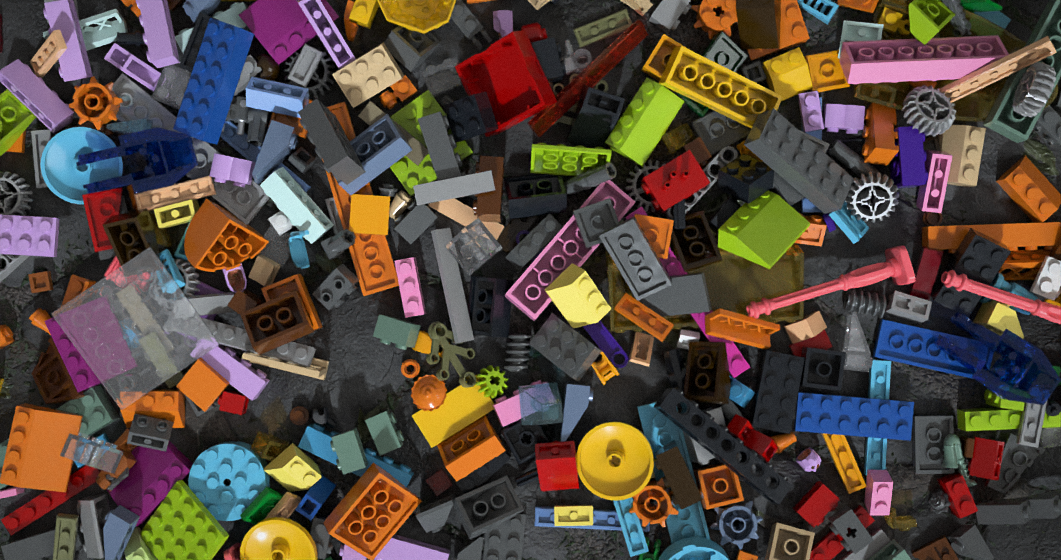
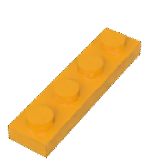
(844, 462)

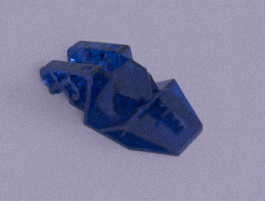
(166, 153)
(1017, 375)

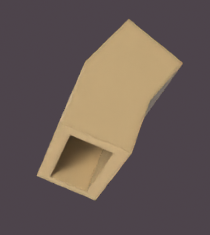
(264, 270)

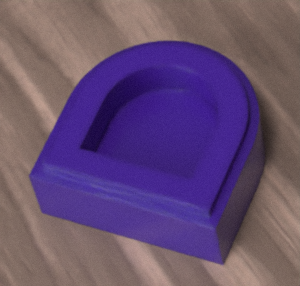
(829, 222)

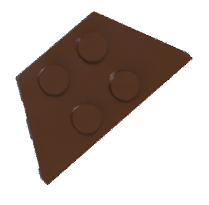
(53, 377)

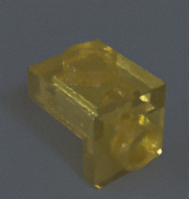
(902, 523)

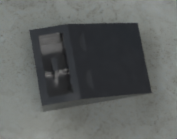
(594, 117)

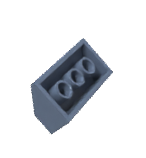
(377, 150)

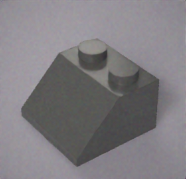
(410, 46)

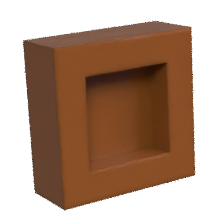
(40, 282)

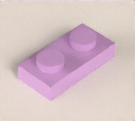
(810, 111)

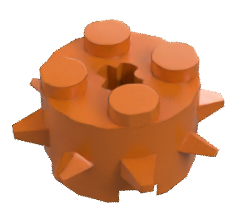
(714, 24)
(85, 106)
(650, 512)

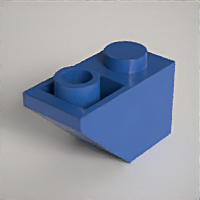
(315, 498)

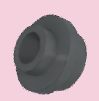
(387, 189)

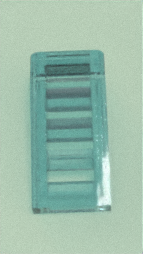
(130, 126)

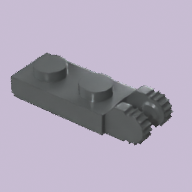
(468, 24)

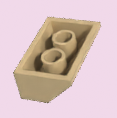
(966, 147)

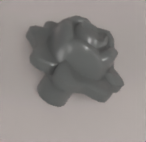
(939, 502)

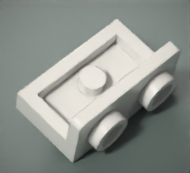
(1048, 279)

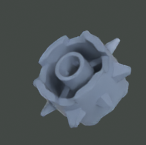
(744, 530)

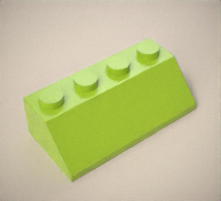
(644, 122)

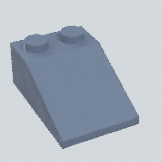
(275, 149)
(575, 403)

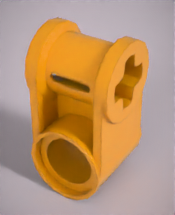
(424, 343)
(604, 368)

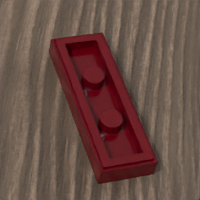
(926, 272)

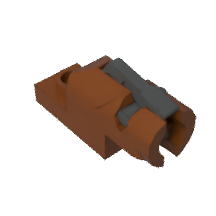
(109, 480)

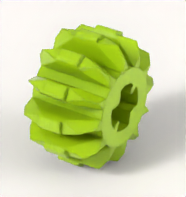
(485, 378)

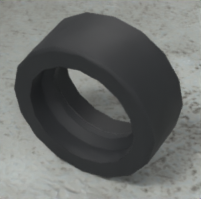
(726, 210)

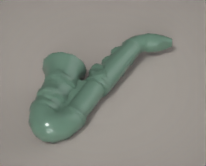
(954, 457)

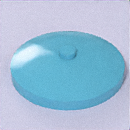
(60, 165)

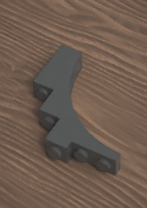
(1019, 509)

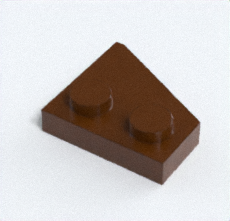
(935, 550)

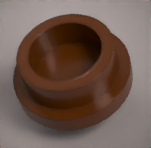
(932, 218)
(299, 415)

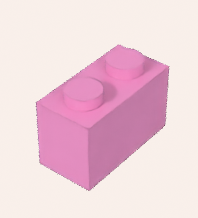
(878, 492)

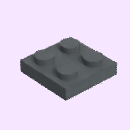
(594, 220)

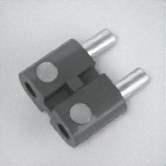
(238, 113)

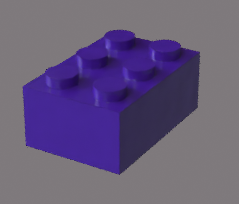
(908, 164)

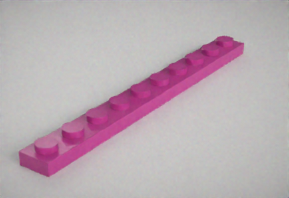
(736, 361)

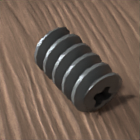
(865, 300)
(517, 353)

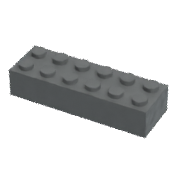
(799, 161)

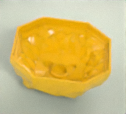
(418, 14)

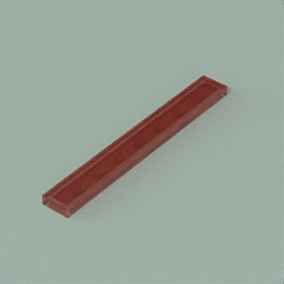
(589, 76)

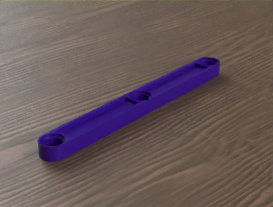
(596, 330)

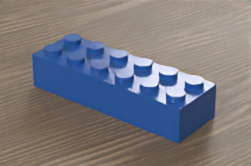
(213, 81)

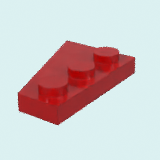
(99, 209)

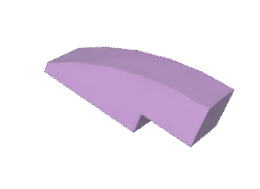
(133, 66)

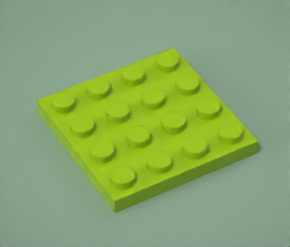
(405, 169)
(183, 528)

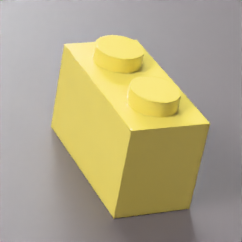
(176, 213)

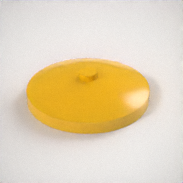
(615, 460)
(278, 540)

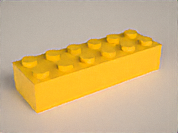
(717, 87)

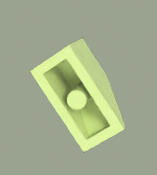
(137, 549)

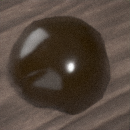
(270, 67)

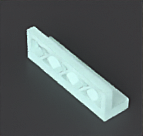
(103, 33)

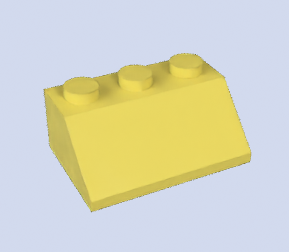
(577, 297)

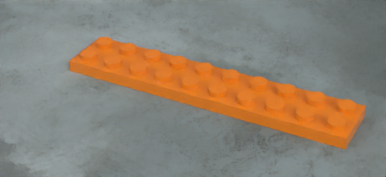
(371, 251)

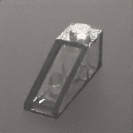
(856, 346)

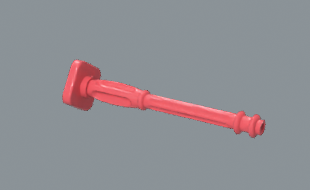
(896, 266)
(1035, 307)

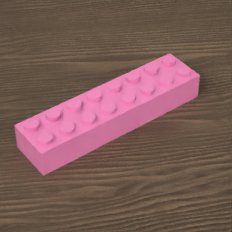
(912, 61)
(563, 250)

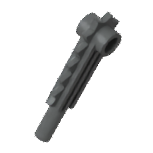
(960, 25)

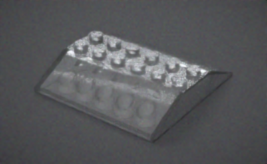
(135, 328)

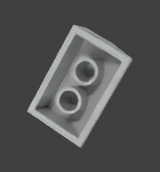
(92, 514)

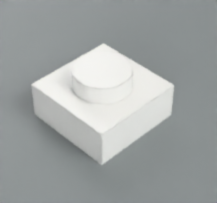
(280, 222)
(687, 336)

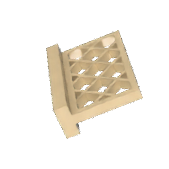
(317, 369)

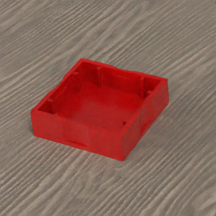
(510, 77)

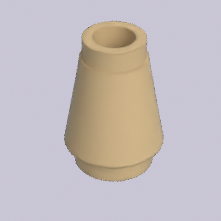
(399, 204)

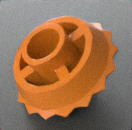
(428, 393)

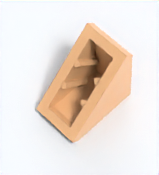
(805, 328)
(641, 349)

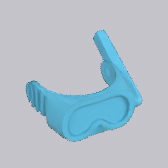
(298, 249)

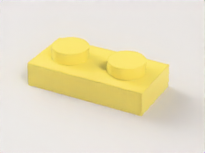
(573, 515)

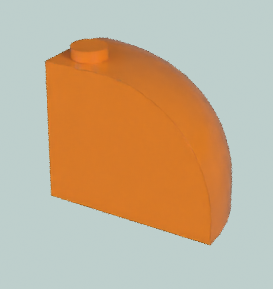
(220, 239)

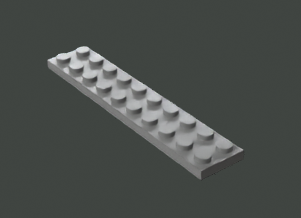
(139, 105)

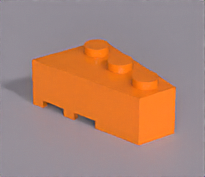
(879, 135)

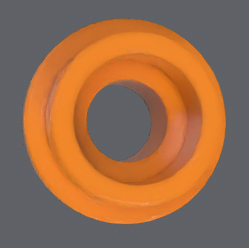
(405, 372)

